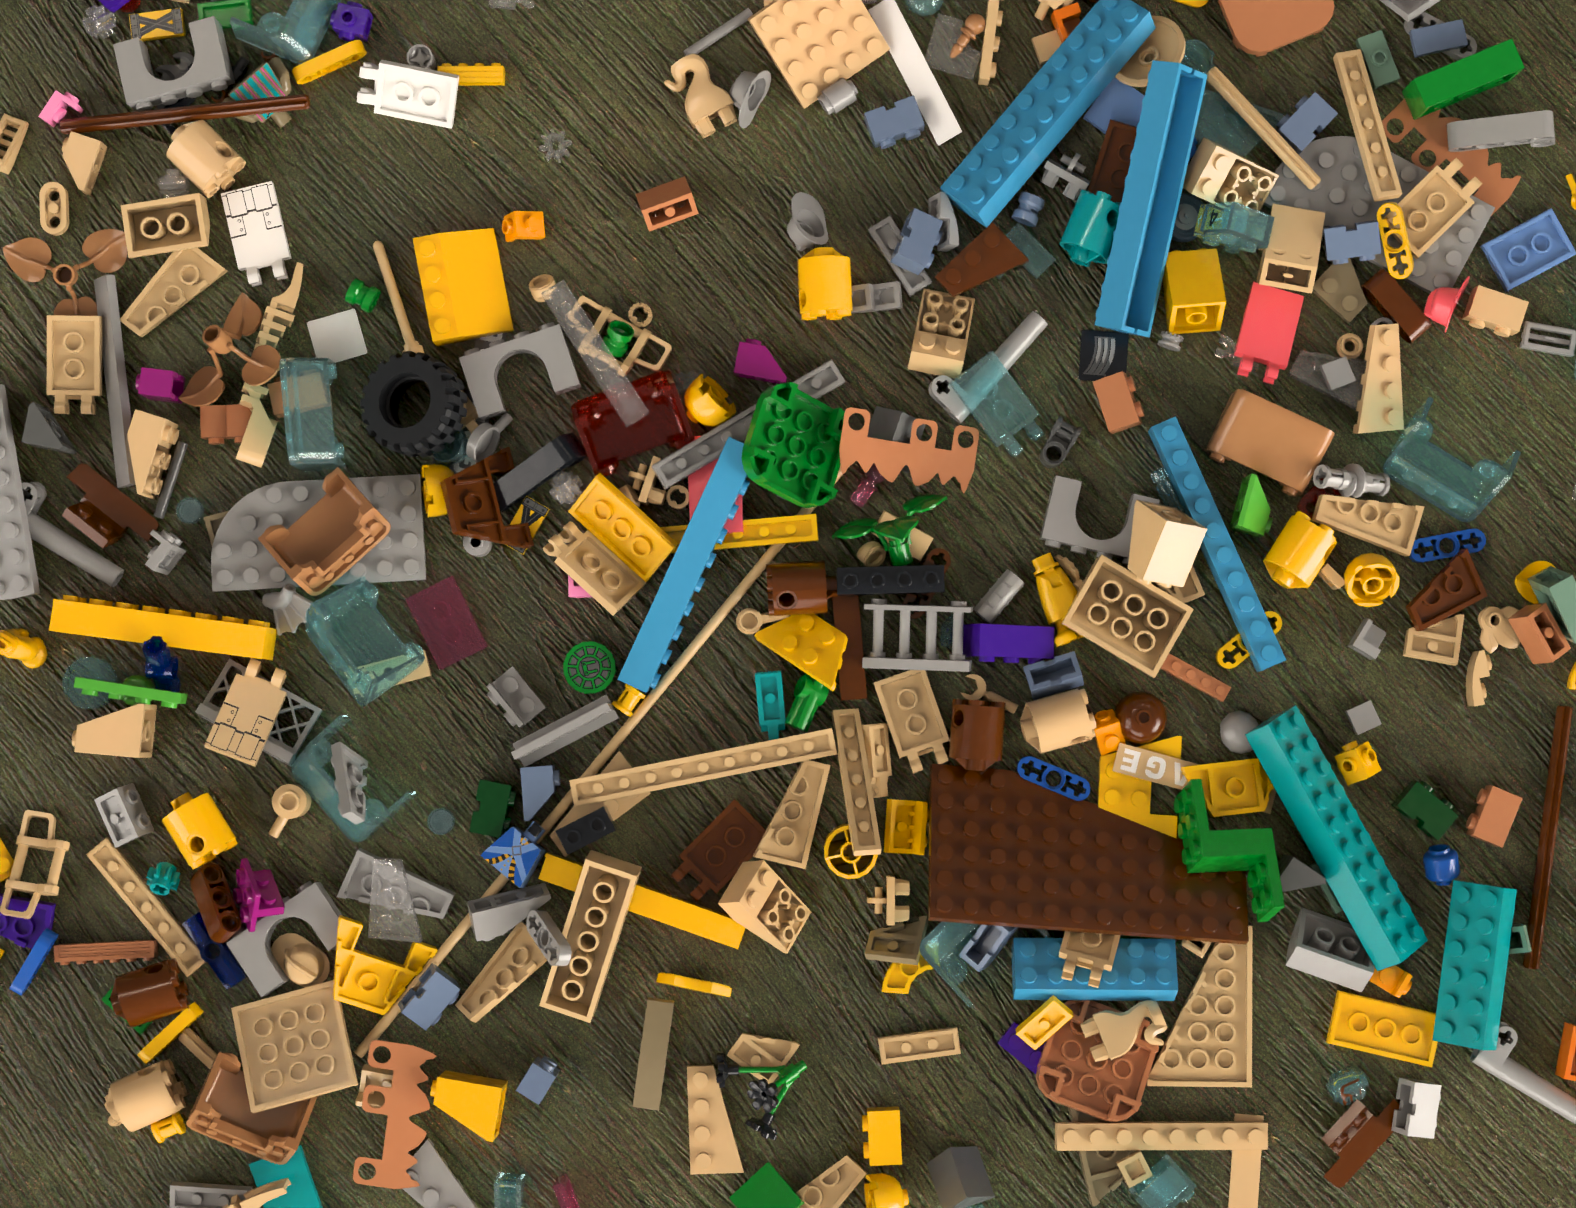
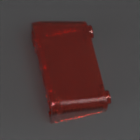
(610, 441)

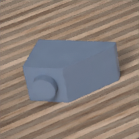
(537, 788)

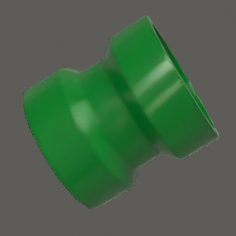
(362, 295)
(618, 336)

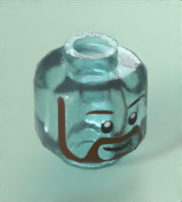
(1347, 1085)

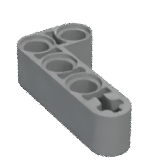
(1502, 131)

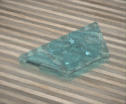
(1226, 127)

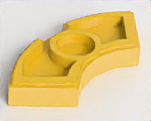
(900, 976)
(694, 984)

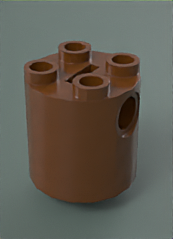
(799, 588)
(976, 733)
(149, 993)

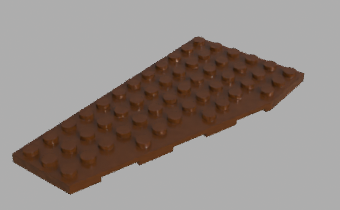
(1057, 863)

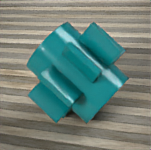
(163, 878)

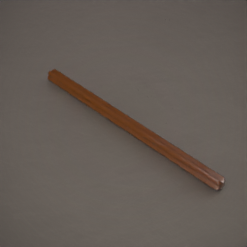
(185, 114)
(1548, 835)

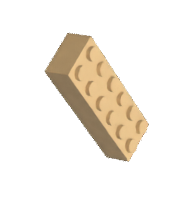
(593, 934)

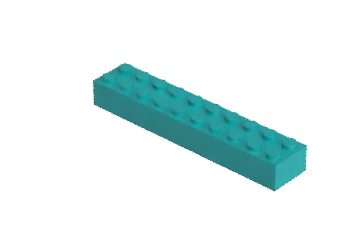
(1337, 838)

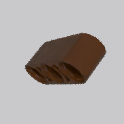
(1396, 305)
(210, 886)

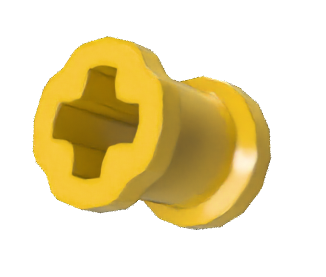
(628, 700)
(168, 1127)

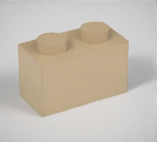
(1495, 311)

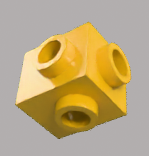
(1357, 762)

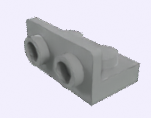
(167, 554)
(515, 697)
(124, 814)

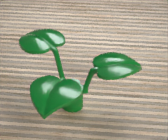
(896, 530)

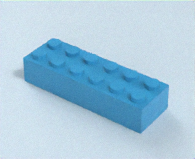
(1139, 972)

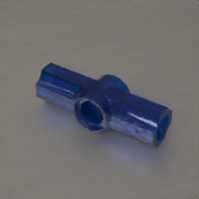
(161, 664)
(225, 964)

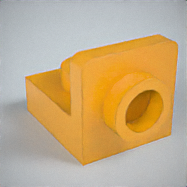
(1392, 980)

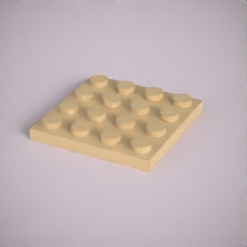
(818, 42)
(293, 1047)

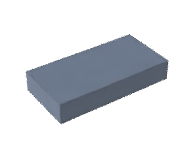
(1438, 38)

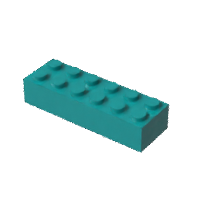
(1474, 965)

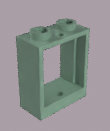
(1559, 593)

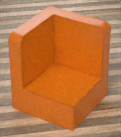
(1066, 20)

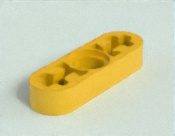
(329, 62)
(1405, 258)
(1238, 658)
(170, 1033)

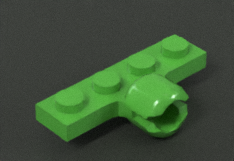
(133, 691)

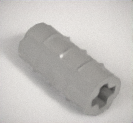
(998, 596)

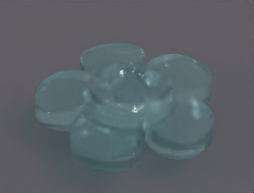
(684, 381)

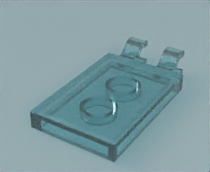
(997, 402)

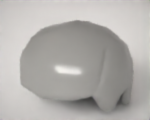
(1233, 731)

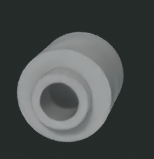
(838, 96)
(480, 551)

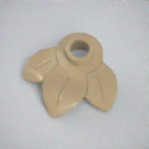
(1500, 631)

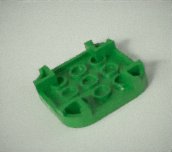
(794, 446)

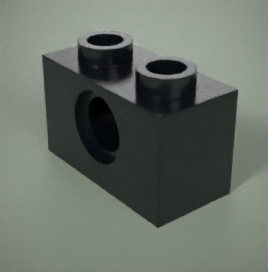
(586, 830)

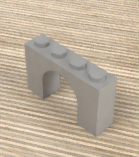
(208, 72)
(483, 365)
(1062, 528)
(254, 948)

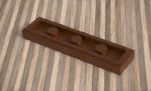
(847, 620)

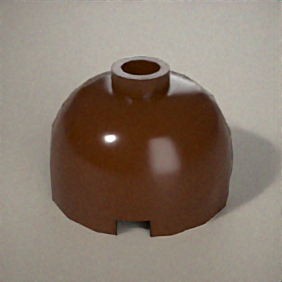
(1141, 717)

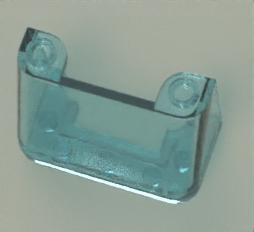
(360, 641)

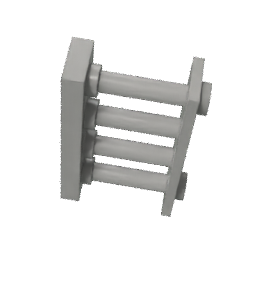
(930, 659)

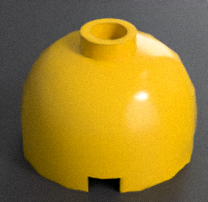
(707, 402)
(432, 490)
(1370, 579)
(884, 1192)

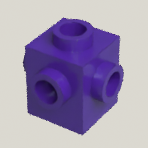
(351, 21)

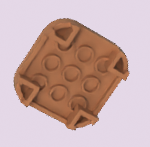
(1271, 24)
(1100, 1088)

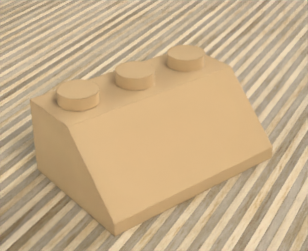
(166, 225)

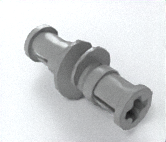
(1351, 480)

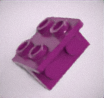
(256, 894)

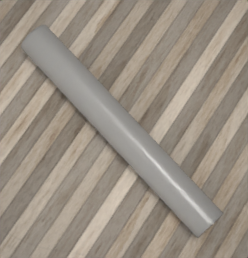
(718, 33)

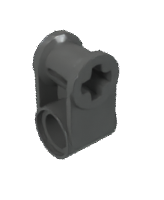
(1060, 438)

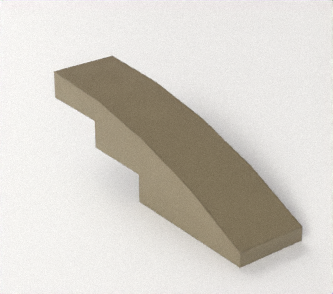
(653, 1053)

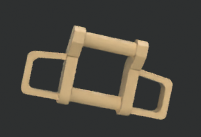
(641, 335)
(24, 842)

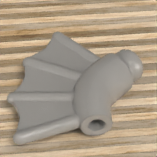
(288, 608)

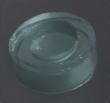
(190, 510)
(441, 821)

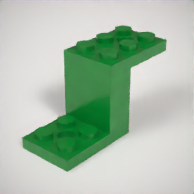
(1229, 851)

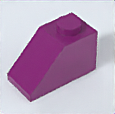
(757, 363)

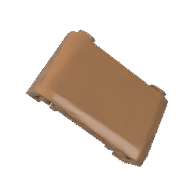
(1269, 441)
(328, 536)
(225, 1115)

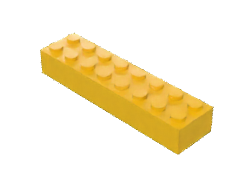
(176, 628)

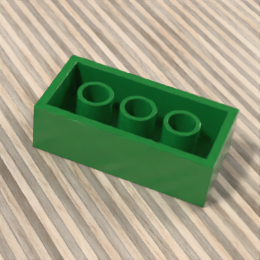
(1463, 79)

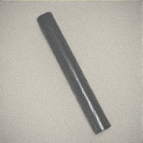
(170, 480)

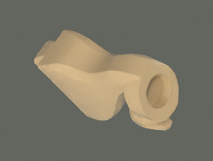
(704, 98)
(1121, 1029)

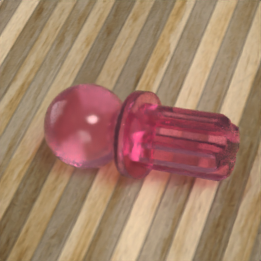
(866, 486)

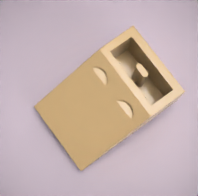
(1226, 177)
(1292, 249)
(941, 333)
(149, 446)
(765, 905)

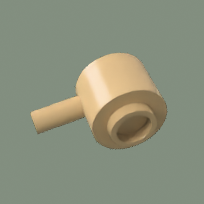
(289, 802)

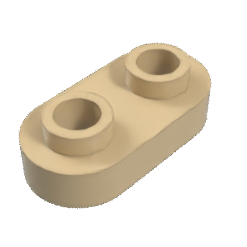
(54, 210)

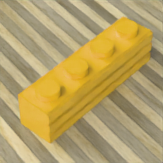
(476, 75)

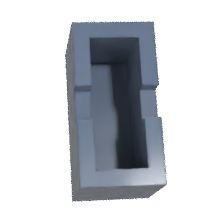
(1311, 116)
(894, 124)
(919, 237)
(1349, 243)
(1053, 675)
(986, 945)
(431, 997)
(538, 1079)

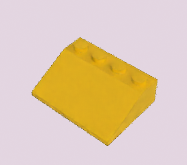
(463, 285)

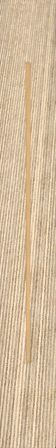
(594, 767)

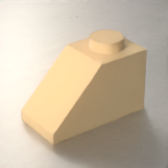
(83, 159)

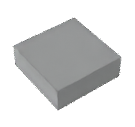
(1337, 373)
(1363, 717)

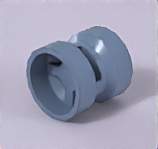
(1028, 209)

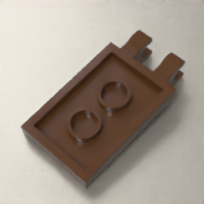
(720, 849)

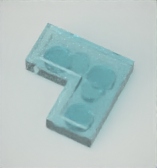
(1038, 256)

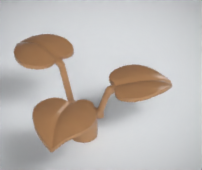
(31, 257)
(261, 367)

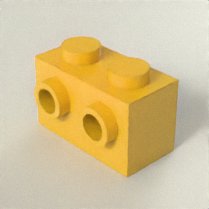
(883, 1136)

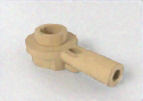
(751, 620)

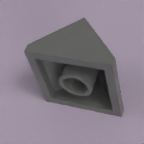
(893, 426)
(44, 431)
(1297, 875)
(960, 1177)

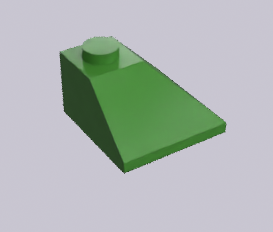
(1251, 509)

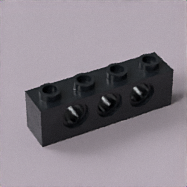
(890, 580)

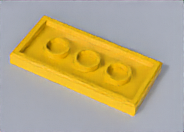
(623, 527)
(1382, 1028)

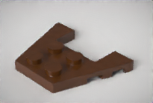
(474, 504)

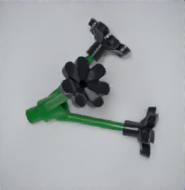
(762, 1091)

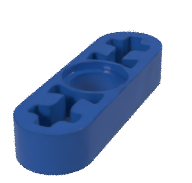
(1463, 535)
(1068, 791)
(34, 961)

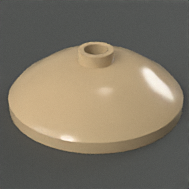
(1163, 44)

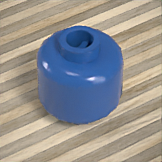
(1441, 864)

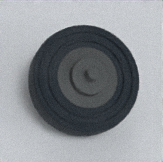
(1186, 218)

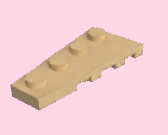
(1382, 384)
(1376, 522)

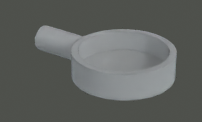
(486, 438)

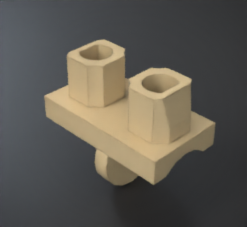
(649, 493)
(894, 912)

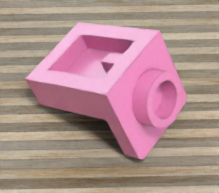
(56, 107)

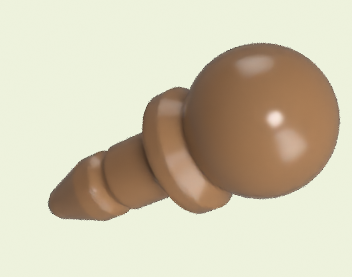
(974, 25)

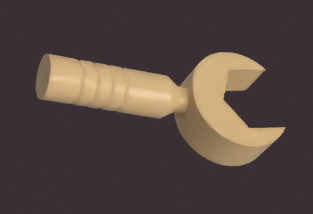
(989, 695)

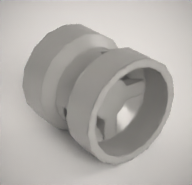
(420, 54)

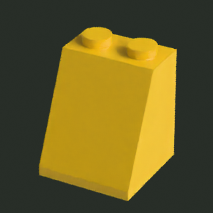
(1193, 291)
(471, 1101)

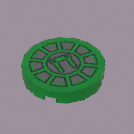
(589, 667)

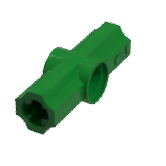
(809, 696)

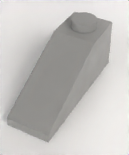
(501, 912)

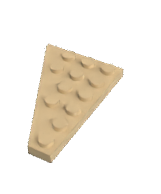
(1214, 1028)

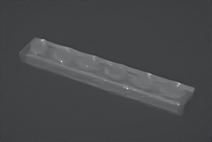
(595, 353)

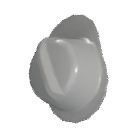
(748, 93)
(807, 222)

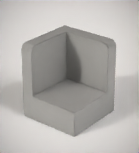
(1367, 639)

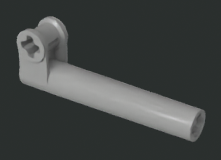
(1007, 353)
(64, 544)
(1521, 1078)

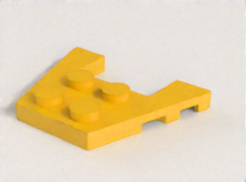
(1131, 795)
(368, 979)

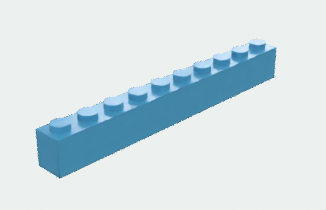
(1217, 545)
(686, 569)

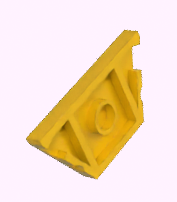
(808, 645)
(1232, 786)

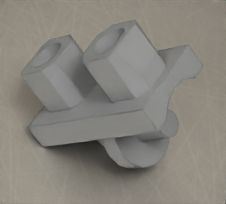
(1055, 170)

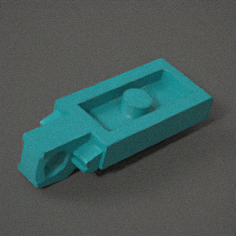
(770, 702)

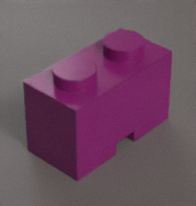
(160, 385)

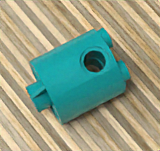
(1091, 228)

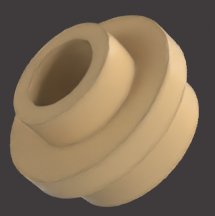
(1354, 340)

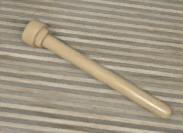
(410, 343)

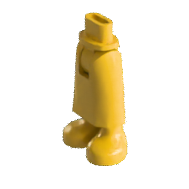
(1056, 596)
(18, 645)

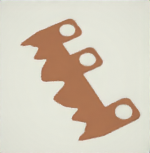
(1475, 162)
(920, 456)
(400, 1103)

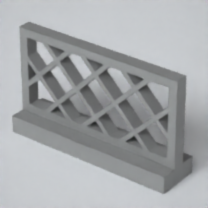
(564, 731)
(273, 747)

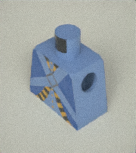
(517, 853)

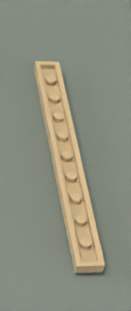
(703, 767)

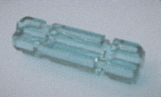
(1166, 489)

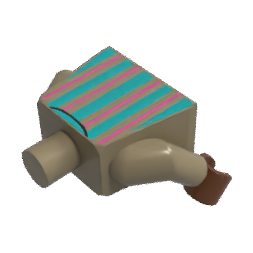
(266, 81)

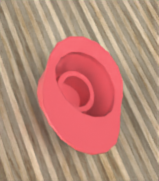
(1443, 302)

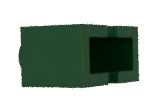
(1419, 803)
(494, 807)

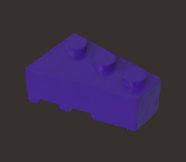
(1008, 642)

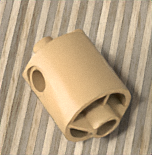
(204, 157)
(1058, 721)
(146, 1096)

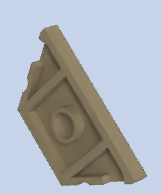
(1099, 1167)

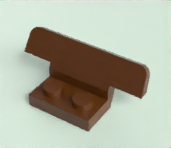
(105, 511)
(1356, 1139)

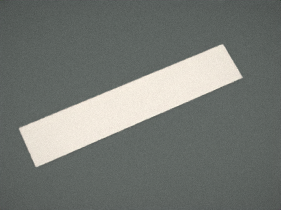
(915, 71)

